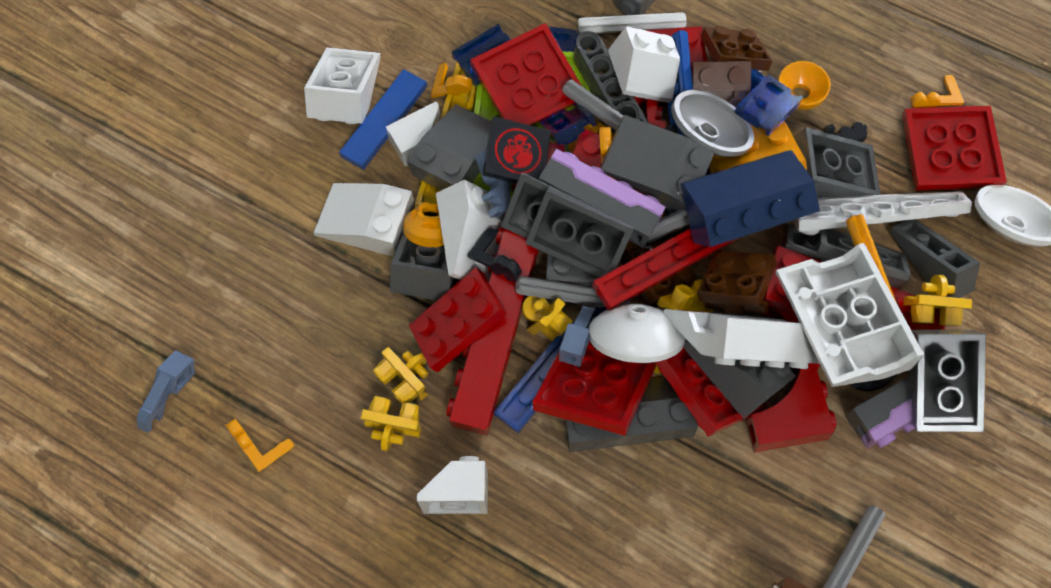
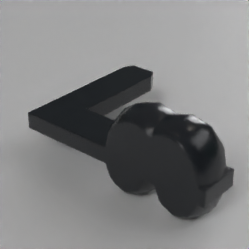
(857, 131)
(500, 264)

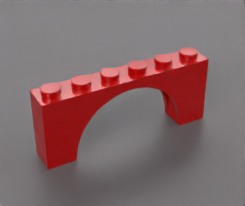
(799, 416)

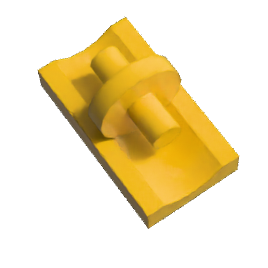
(684, 299)
(950, 308)
(546, 318)
(410, 386)
(379, 418)

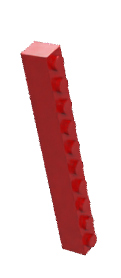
(489, 355)

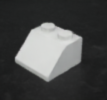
(645, 64)
(457, 489)

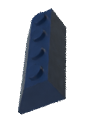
(748, 198)

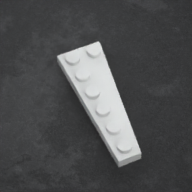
(882, 209)

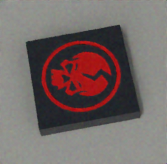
(515, 150)

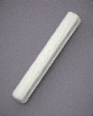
(616, 24)

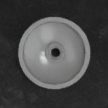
(712, 123)

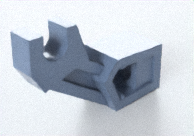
(499, 192)
(577, 337)
(169, 378)

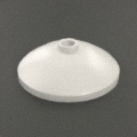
(1015, 215)
(635, 334)

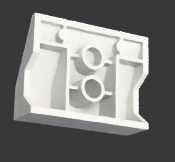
(850, 318)
(745, 338)

